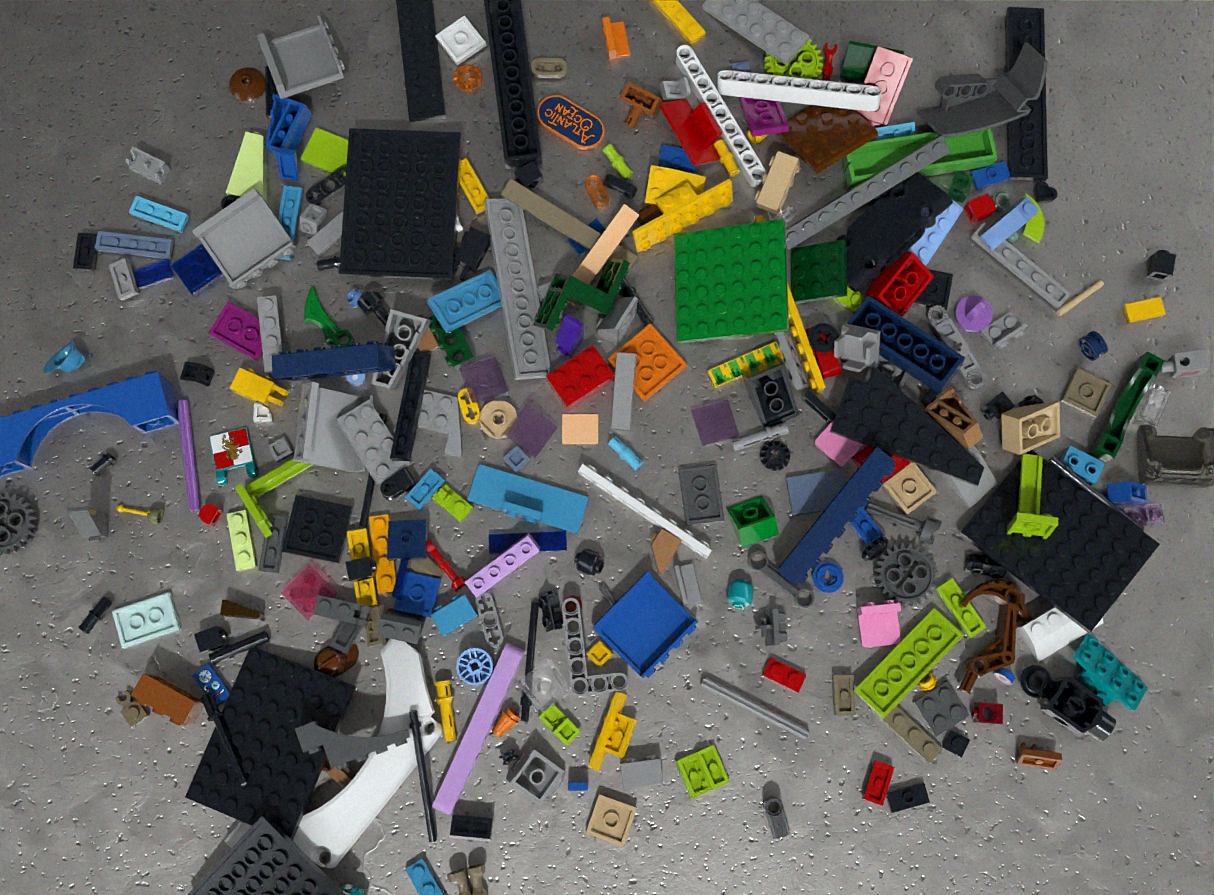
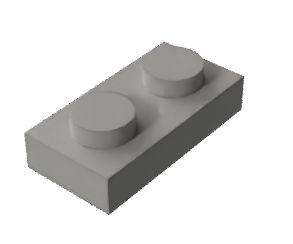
(123, 279)

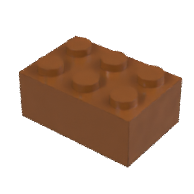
(167, 699)

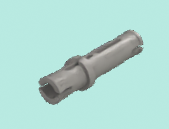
(766, 434)

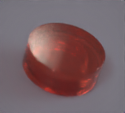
(571, 606)

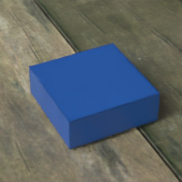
(577, 786)

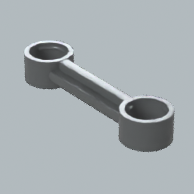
(780, 580)

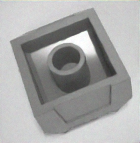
(535, 775)

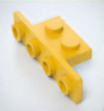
(614, 733)

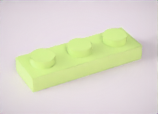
(241, 540)

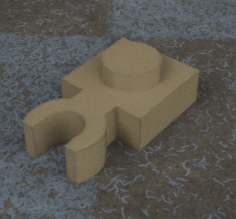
(132, 712)

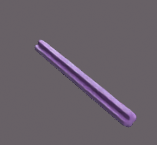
(188, 455)

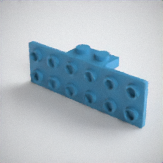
(527, 499)

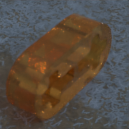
(600, 191)

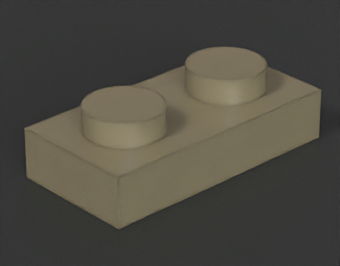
(844, 695)

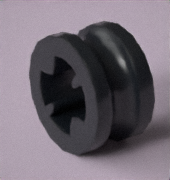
(508, 756)

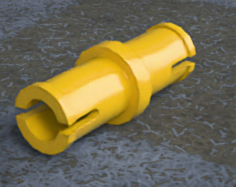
(726, 157)

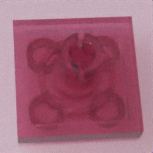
(304, 591)

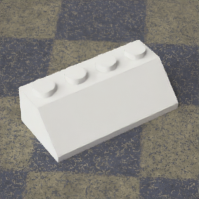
(1049, 632)

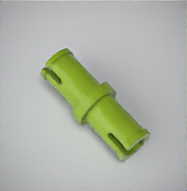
(617, 162)

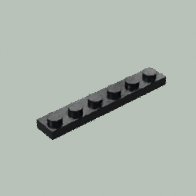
(410, 407)

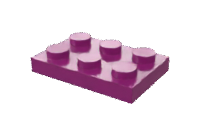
(764, 116)
(238, 331)

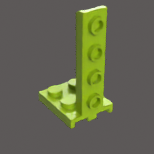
(264, 484)
(1028, 518)

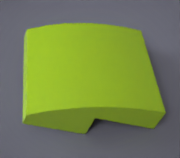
(702, 771)

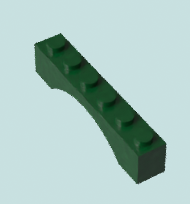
(1115, 427)

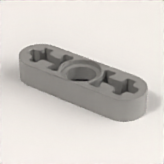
(497, 632)

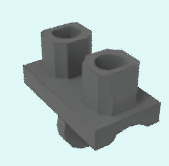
(770, 627)

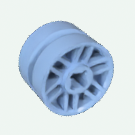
(465, 668)

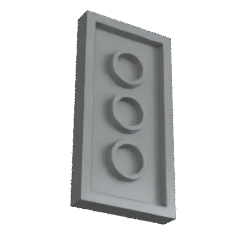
(370, 441)

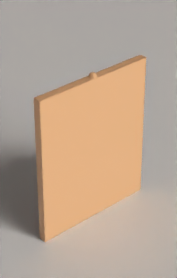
(579, 428)

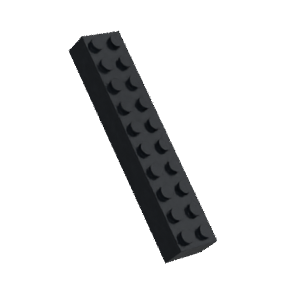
(512, 83)

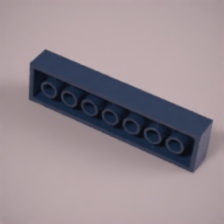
(836, 515)

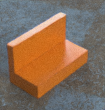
(615, 38)

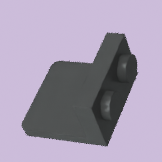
(401, 626)

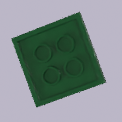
(819, 271)

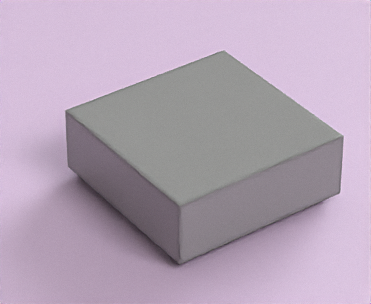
(280, 449)

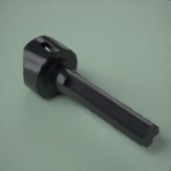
(371, 303)

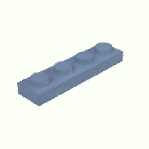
(134, 245)

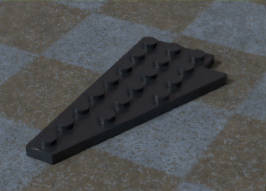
(888, 419)

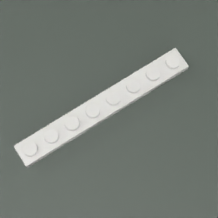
(638, 506)

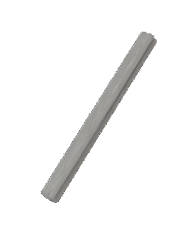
(755, 707)

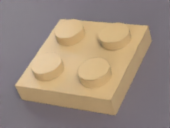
(909, 488)
(611, 820)

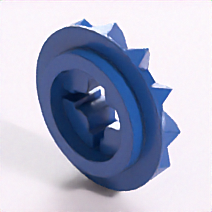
(834, 570)

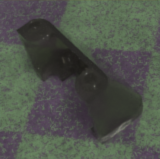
(1175, 458)

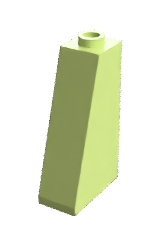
(250, 167)

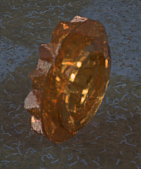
(471, 84)

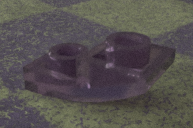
(1146, 514)

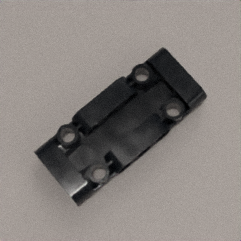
(891, 227)

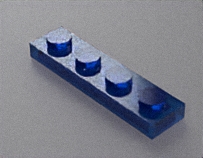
(548, 541)

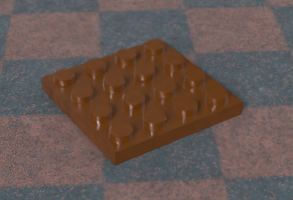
(826, 135)

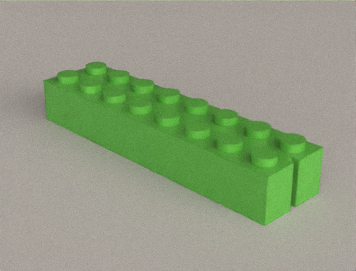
(967, 153)

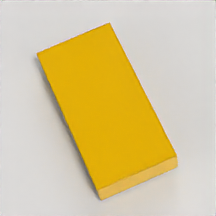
(1144, 310)

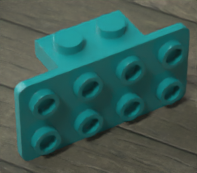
(1107, 675)

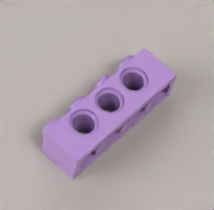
(502, 565)

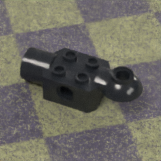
(1068, 702)

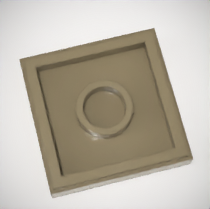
(1086, 392)

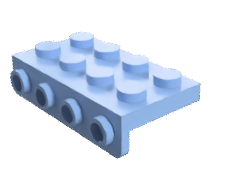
(933, 236)

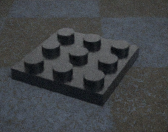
(317, 529)

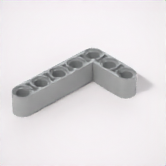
(580, 655)

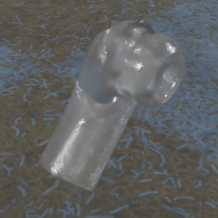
(786, 213)

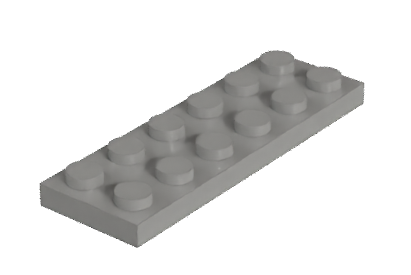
(759, 26)

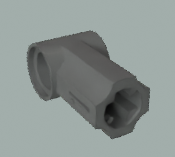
(776, 818)

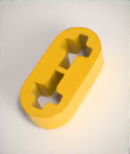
(464, 407)

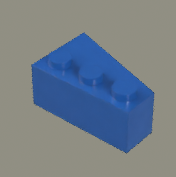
(287, 124)

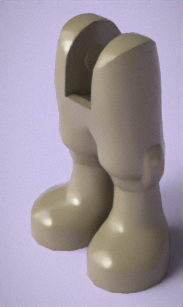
(475, 873)

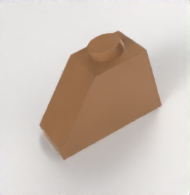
(663, 548)

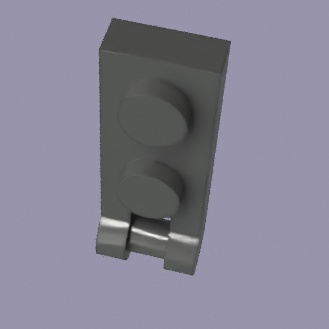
(341, 610)

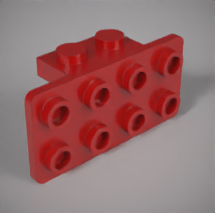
(694, 130)

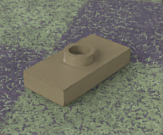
(373, 626)

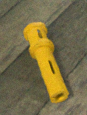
(445, 701)

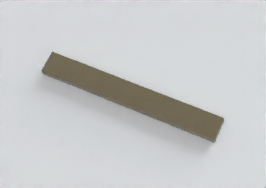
(559, 219)

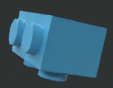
(1082, 464)
(453, 615)

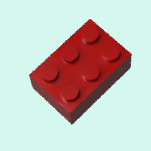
(580, 378)

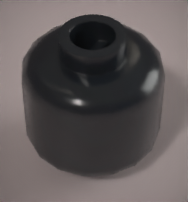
(589, 562)

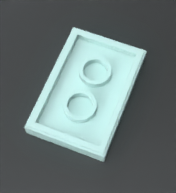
(146, 620)

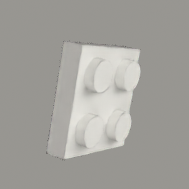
(460, 40)

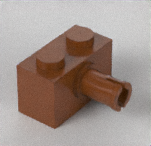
(641, 103)

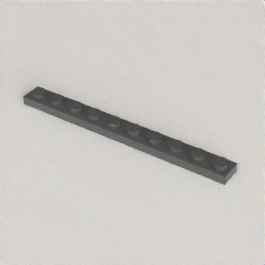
(866, 191)

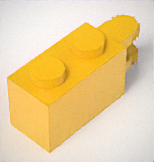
(256, 388)

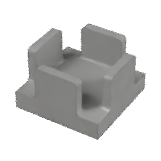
(858, 347)

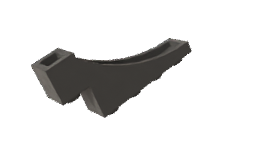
(345, 748)

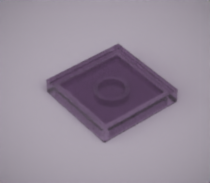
(483, 380)
(715, 423)
(531, 430)

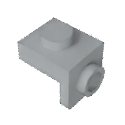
(675, 89)

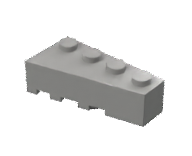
(404, 334)

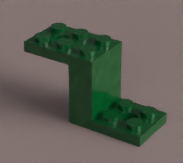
(594, 299)

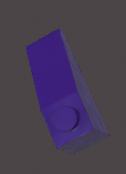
(569, 336)

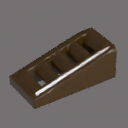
(235, 610)

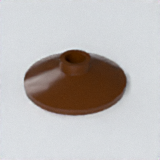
(252, 90)

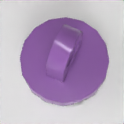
(973, 313)

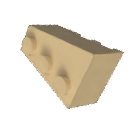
(777, 182)

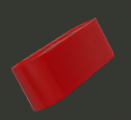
(827, 363)

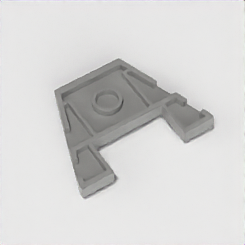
(441, 414)

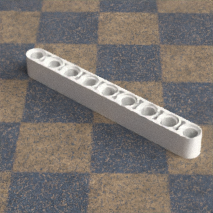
(798, 90)
(720, 107)

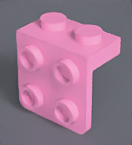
(836, 446)
(879, 624)

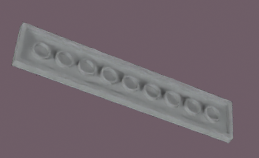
(517, 289)

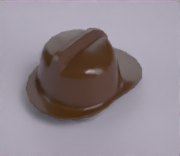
(335, 662)

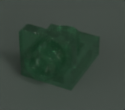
(960, 186)

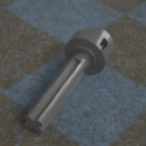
(925, 528)

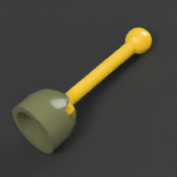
(154, 515)

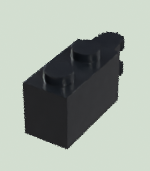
(471, 252)

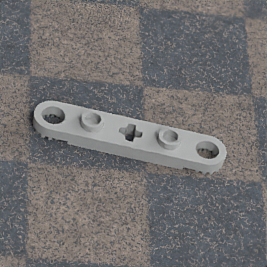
(946, 330)

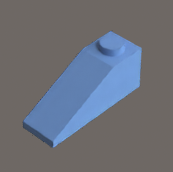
(1009, 222)

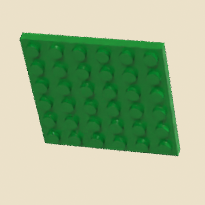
(731, 281)

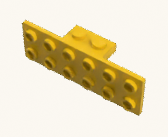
(680, 210)

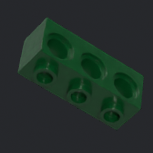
(459, 346)

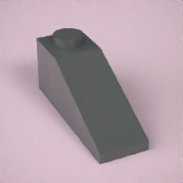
(89, 522)

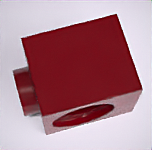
(996, 713)

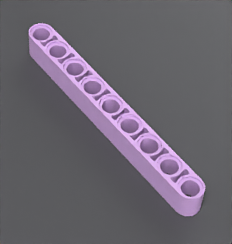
(478, 729)

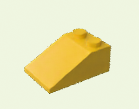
(665, 180)

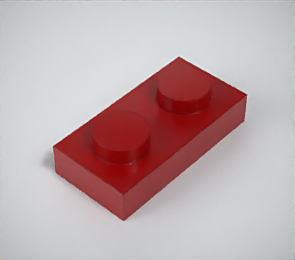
(784, 675)
(878, 782)

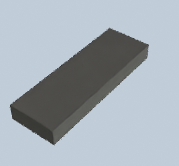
(272, 545)

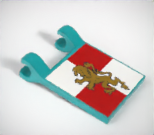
(232, 451)

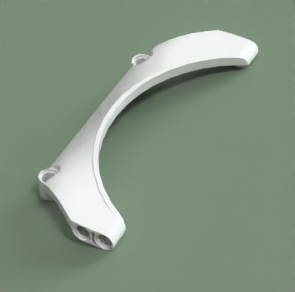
(345, 817)

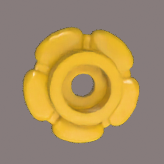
(927, 682)

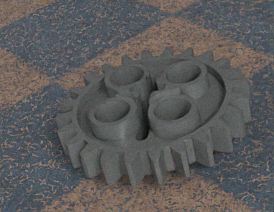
(15, 508)
(892, 563)

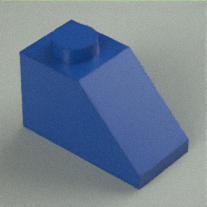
(1127, 493)

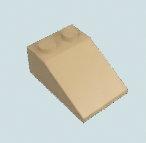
(1030, 426)

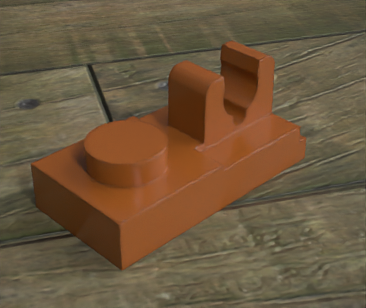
(1041, 759)

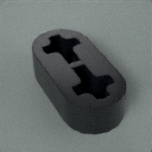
(620, 186)

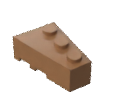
(955, 418)

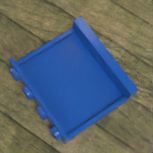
(645, 625)

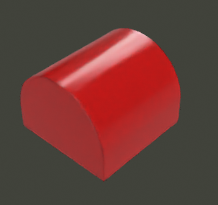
(210, 514)

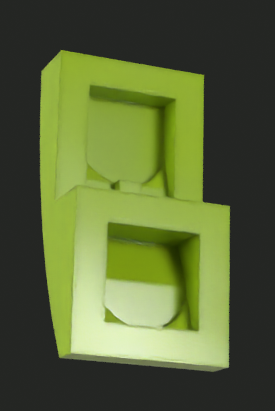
(559, 725)

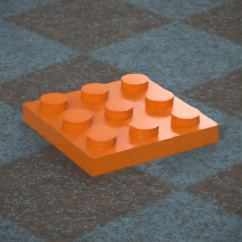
(655, 361)

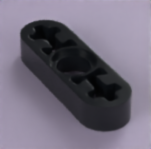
(322, 184)

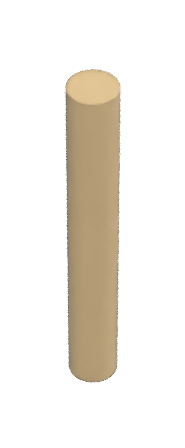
(1080, 297)

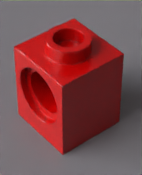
(979, 208)

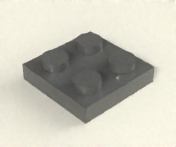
(941, 708)

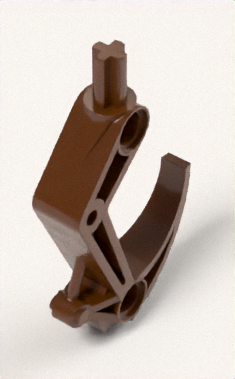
(1006, 629)

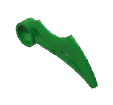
(316, 314)

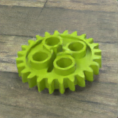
(804, 70)

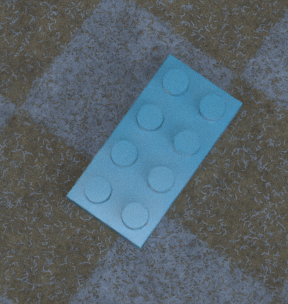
(466, 301)

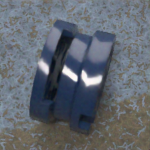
(1092, 345)

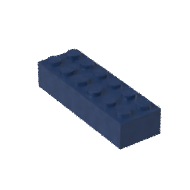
(909, 346)
(333, 362)

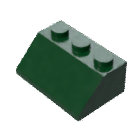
(858, 60)

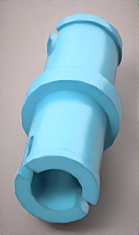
(625, 453)

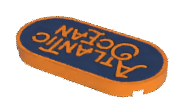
(570, 122)

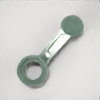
(1015, 236)

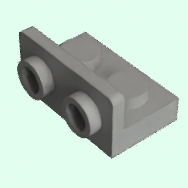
(1002, 330)

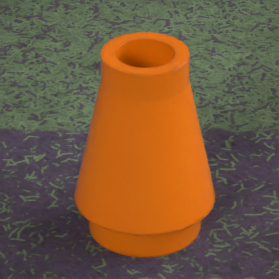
(506, 721)

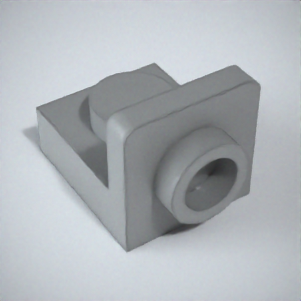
(312, 218)

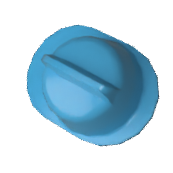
(66, 359)

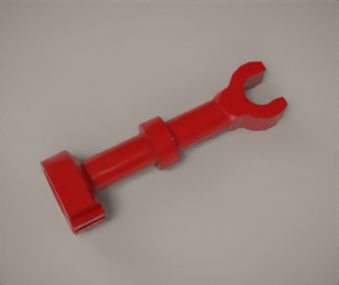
(827, 68)
(457, 582)

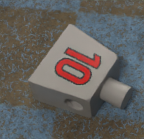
(1187, 364)

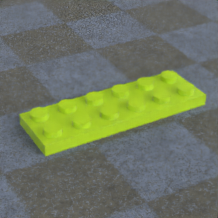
(908, 663)

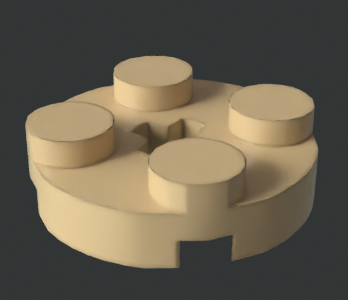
(487, 418)

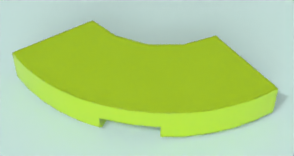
(1035, 226)

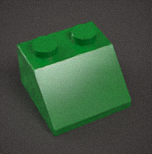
(752, 521)

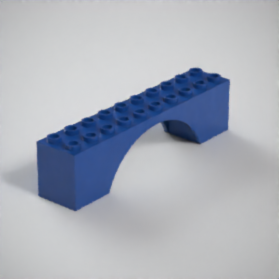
(142, 401)

